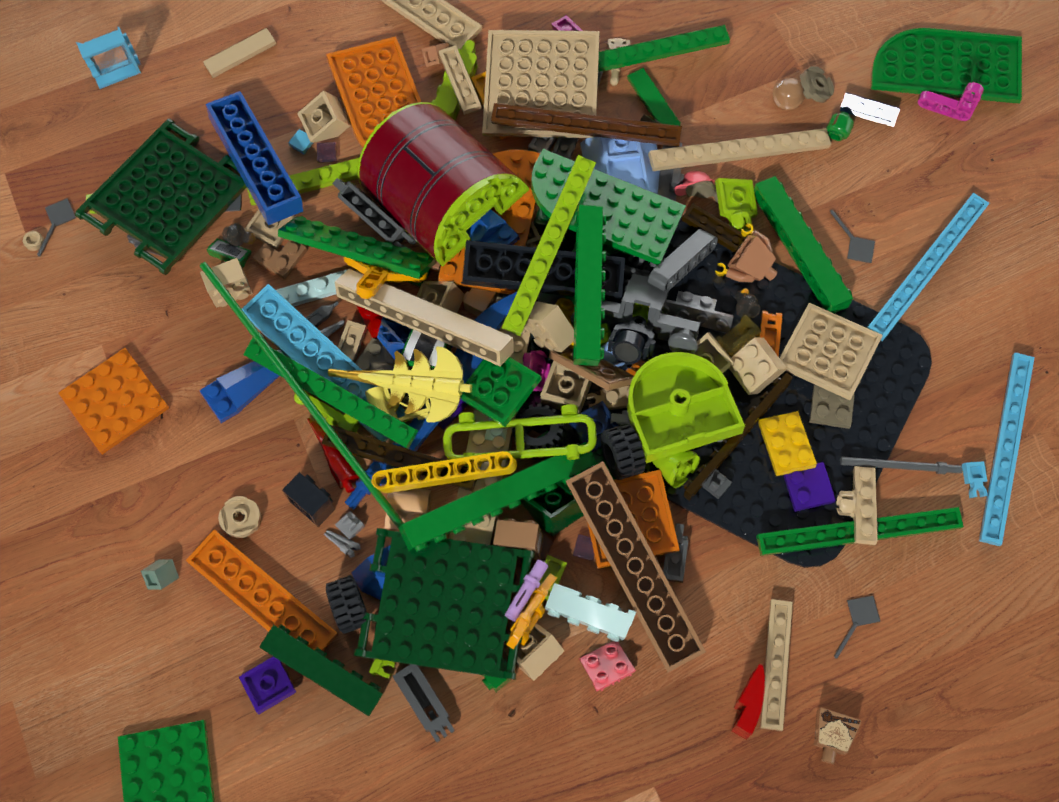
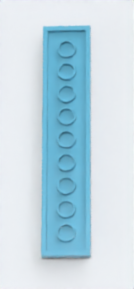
(304, 343)

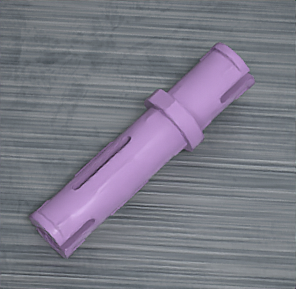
(529, 585)

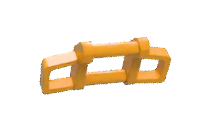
(526, 621)

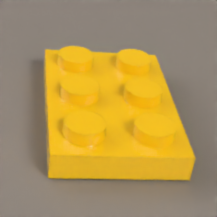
(787, 443)

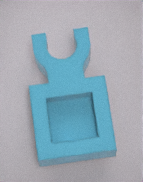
(975, 475)

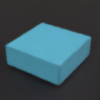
(300, 142)

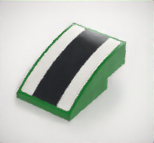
(424, 344)

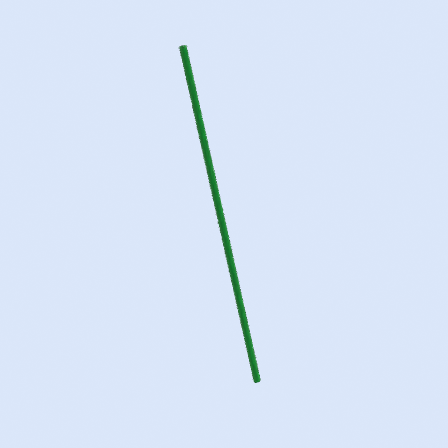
(301, 394)

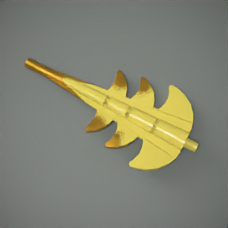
(441, 385)

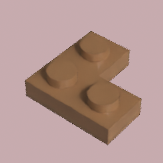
(280, 262)

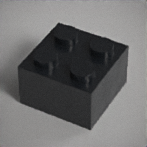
(309, 499)

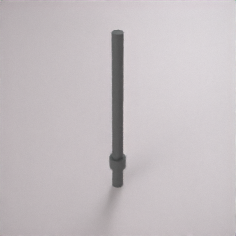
(939, 467)

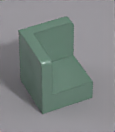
(160, 574)

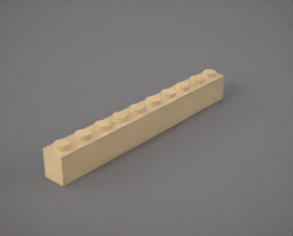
(429, 319)

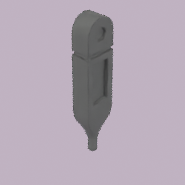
(321, 314)

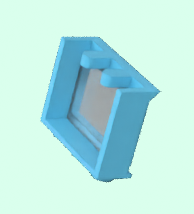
(110, 58)

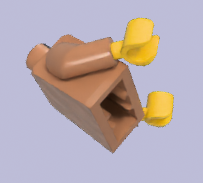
(752, 259)

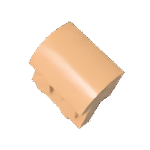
(408, 505)

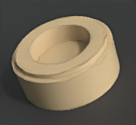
(33, 240)

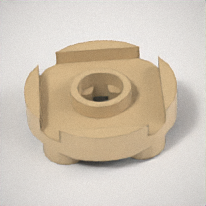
(230, 511)

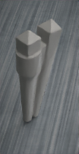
(343, 543)

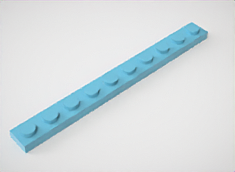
(928, 265)
(1006, 450)

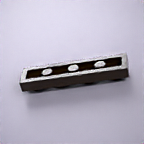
(726, 235)

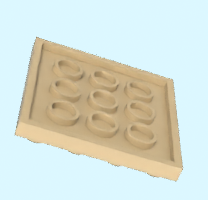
(830, 351)

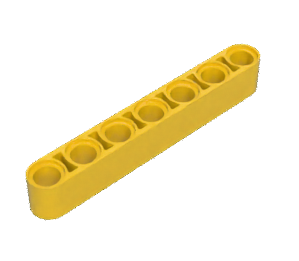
(434, 469)

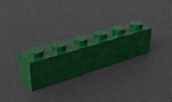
(321, 670)

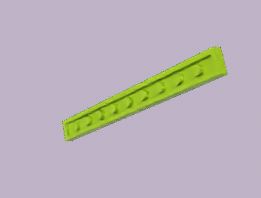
(548, 246)

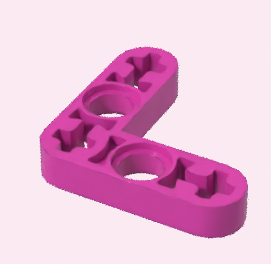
(955, 109)

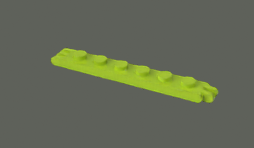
(322, 176)

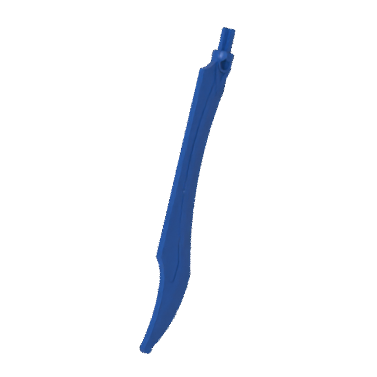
(492, 317)

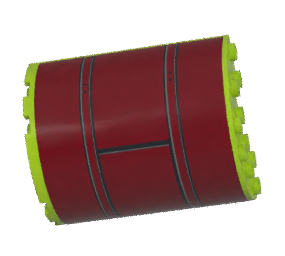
(434, 177)

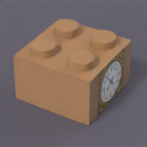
(519, 535)

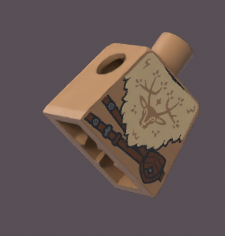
(834, 733)

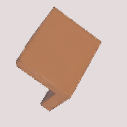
(431, 54)

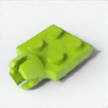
(736, 201)

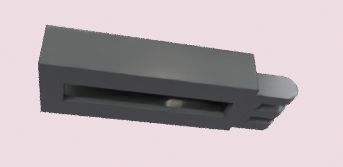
(420, 696)

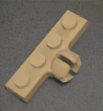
(861, 505)

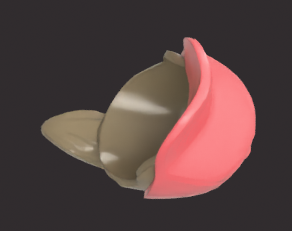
(697, 184)

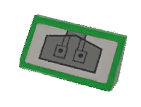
(226, 252)

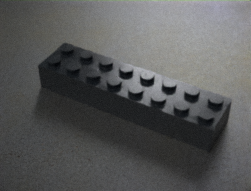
(506, 266)

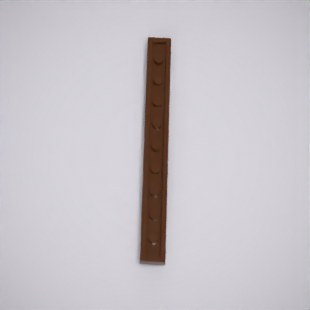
(586, 124)

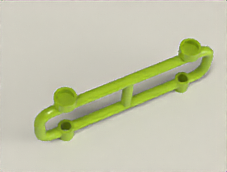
(569, 415)

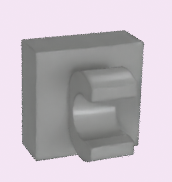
(350, 525)

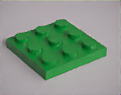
(500, 390)

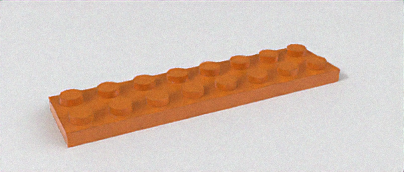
(257, 592)

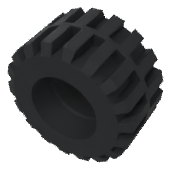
(552, 439)
(623, 451)
(346, 604)

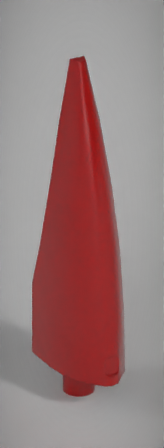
(339, 467)

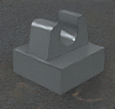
(717, 484)

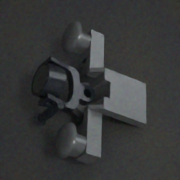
(633, 331)

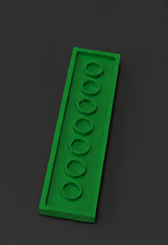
(357, 247)

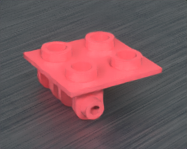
(607, 665)

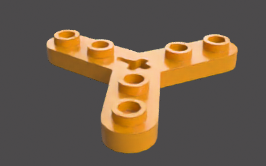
(375, 277)

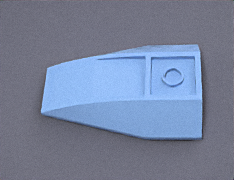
(623, 160)

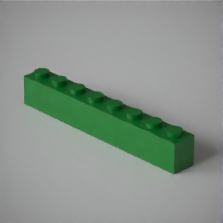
(802, 245)
(589, 285)

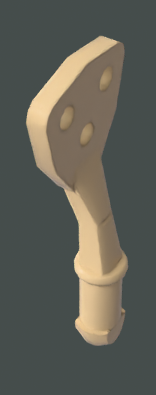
(618, 42)

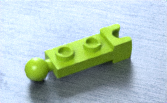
(332, 416)

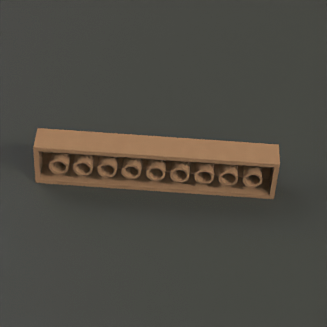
(635, 567)

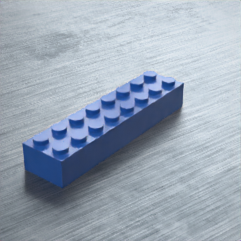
(254, 158)

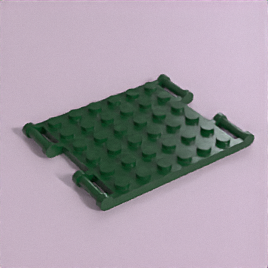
(165, 195)
(445, 605)

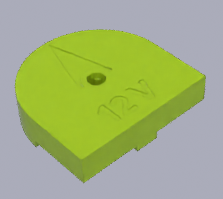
(704, 412)

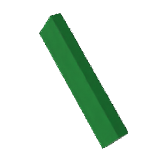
(652, 98)

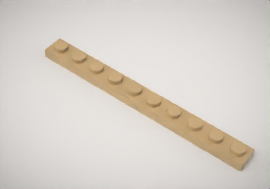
(739, 149)

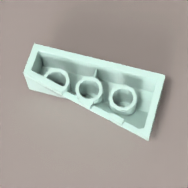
(589, 612)

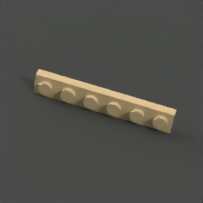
(776, 665)

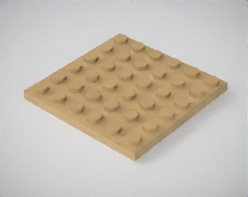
(540, 72)

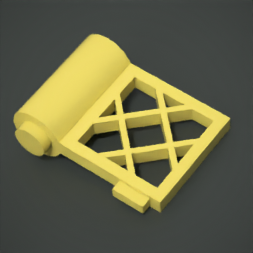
(380, 398)

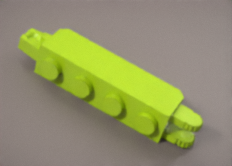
(446, 97)

